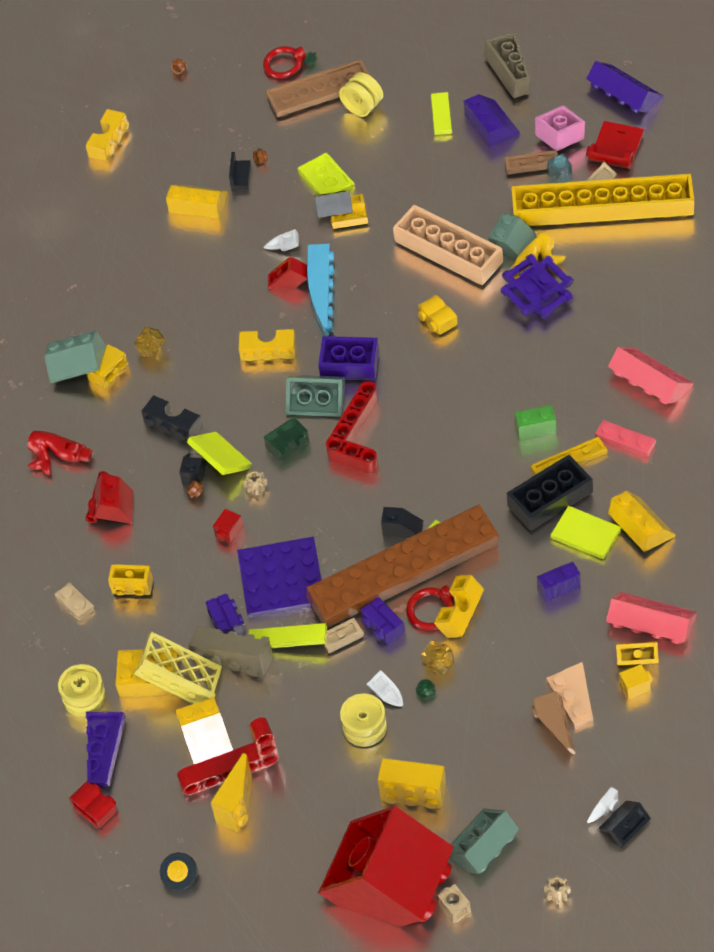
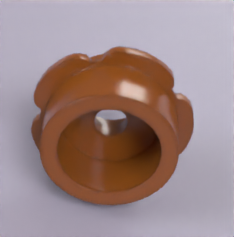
(178, 66)
(260, 156)
(194, 489)

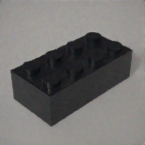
(549, 492)

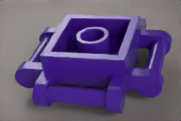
(535, 288)

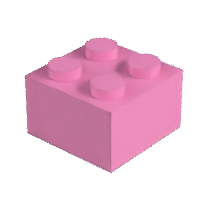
(559, 128)

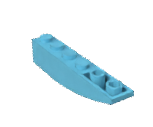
(320, 282)

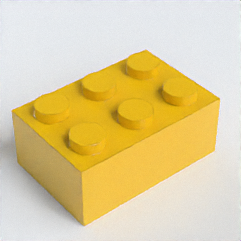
(133, 686)
(412, 783)

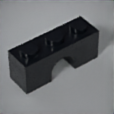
(183, 426)

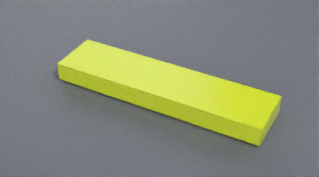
(293, 635)

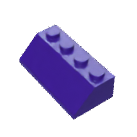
(623, 86)

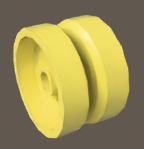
(361, 94)
(82, 690)
(363, 720)

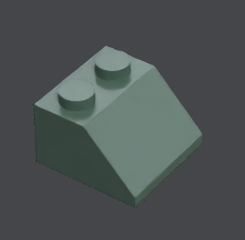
(511, 235)

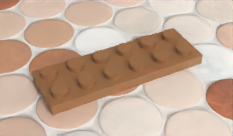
(312, 89)

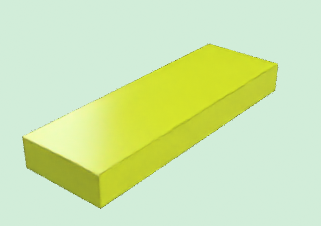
(441, 113)

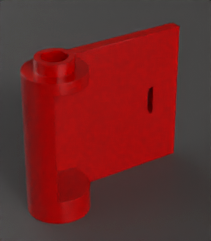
(615, 145)

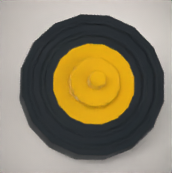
(178, 871)

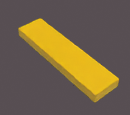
(581, 454)

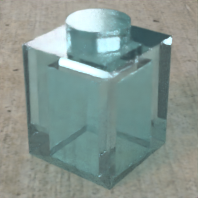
(560, 169)

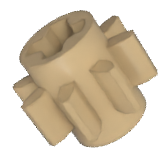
(255, 482)
(557, 883)

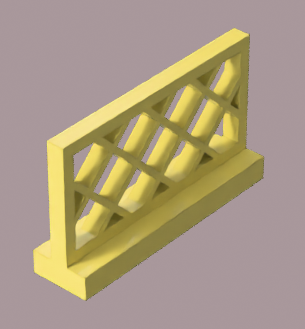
(174, 682)

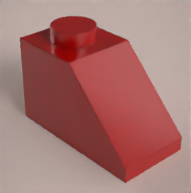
(288, 274)

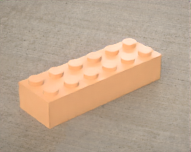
(448, 244)

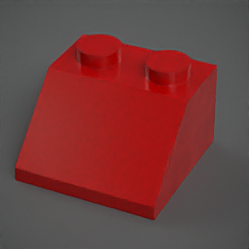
(113, 499)

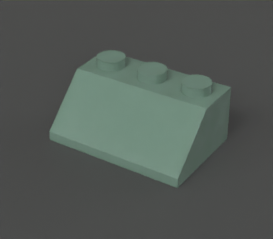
(74, 356)
(315, 395)
(483, 840)

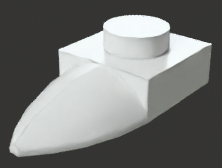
(284, 241)
(385, 689)
(608, 803)

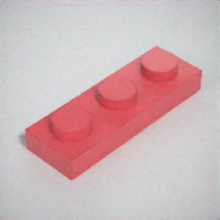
(625, 438)

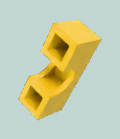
(113, 126)
(281, 347)
(455, 619)

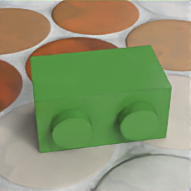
(535, 422)

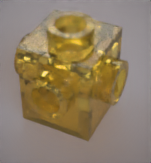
(150, 342)
(437, 657)

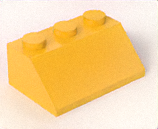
(196, 200)
(639, 521)

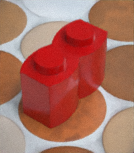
(93, 804)

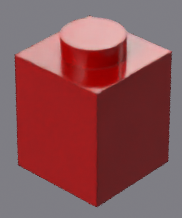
(228, 526)

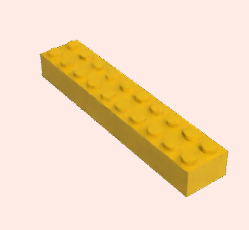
(604, 200)

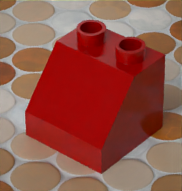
(388, 868)

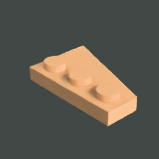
(574, 692)

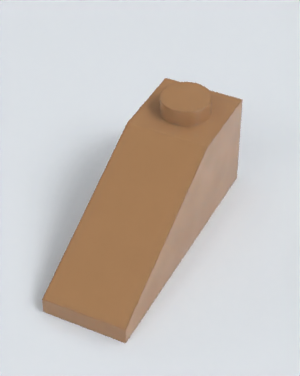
(551, 712)

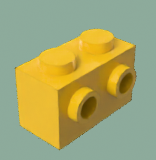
(130, 580)

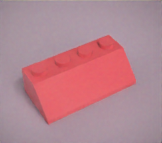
(649, 374)
(651, 617)

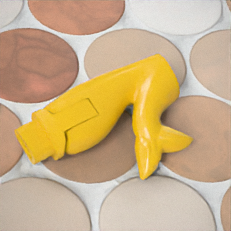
(540, 245)

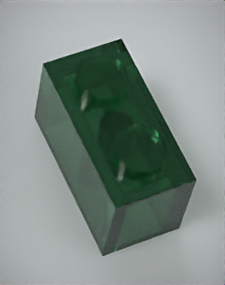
(286, 439)

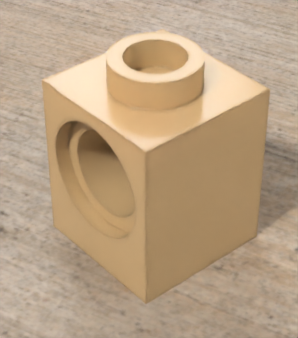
(454, 911)

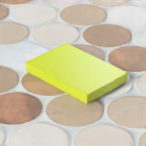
(325, 175)
(219, 453)
(586, 532)

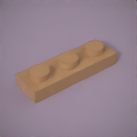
(529, 162)

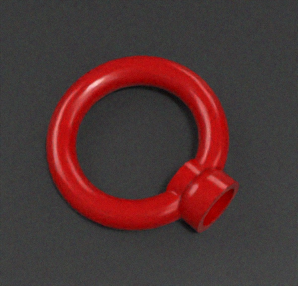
(298, 54)
(443, 595)

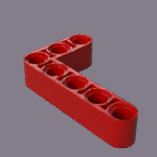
(340, 442)
(216, 769)

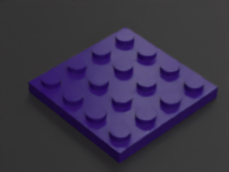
(278, 576)

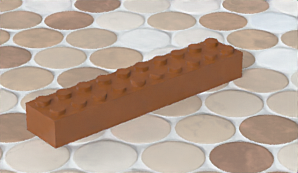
(402, 566)

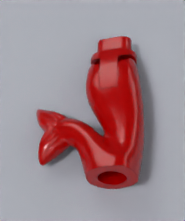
(62, 447)

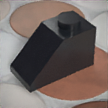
(192, 468)
(400, 523)

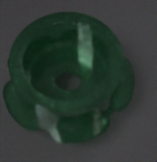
(310, 59)
(425, 684)

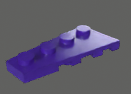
(104, 737)

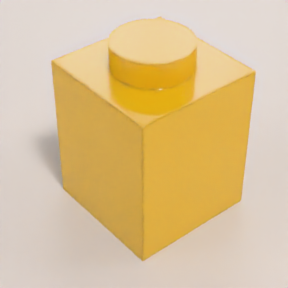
(635, 681)

